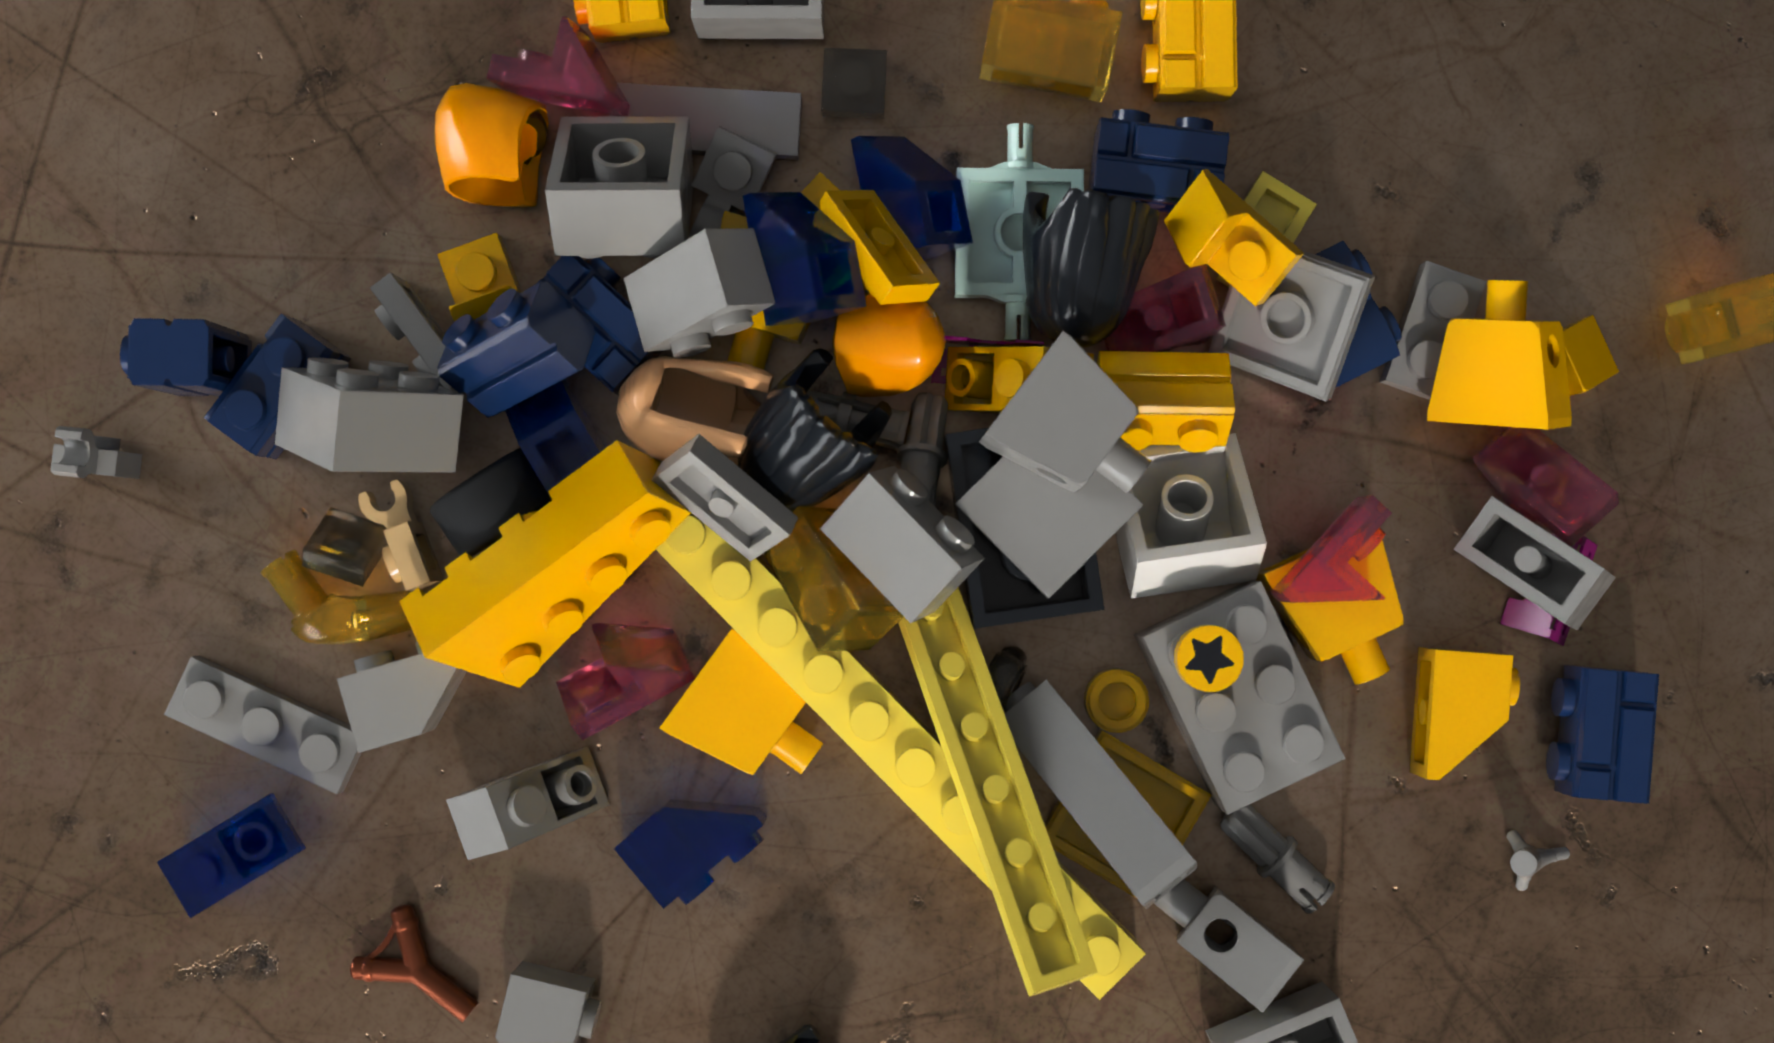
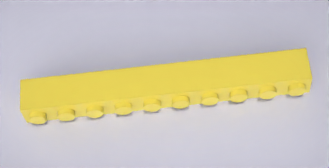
(866, 717)

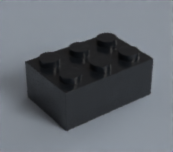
(996, 587)

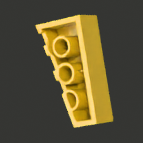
(548, 570)

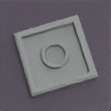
(1301, 328)
(1043, 525)

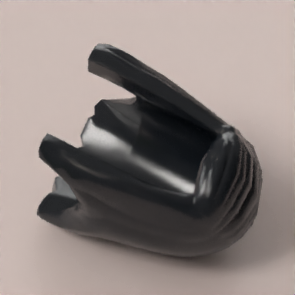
(1084, 261)
(804, 454)

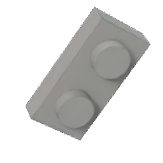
(1432, 302)
(407, 316)
(725, 498)

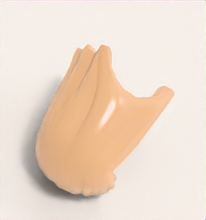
(678, 398)

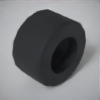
(488, 500)

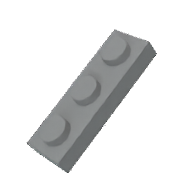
(265, 724)

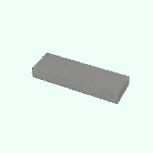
(759, 116)

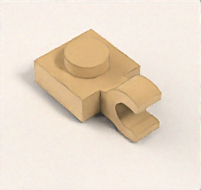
(409, 551)

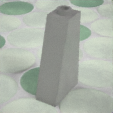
(1097, 793)

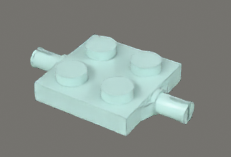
(995, 206)

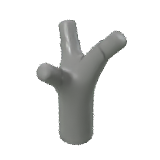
(1529, 859)

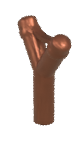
(413, 967)

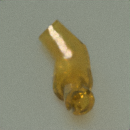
(331, 617)

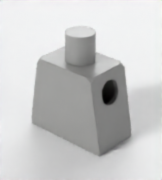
(1069, 423)
(1251, 961)

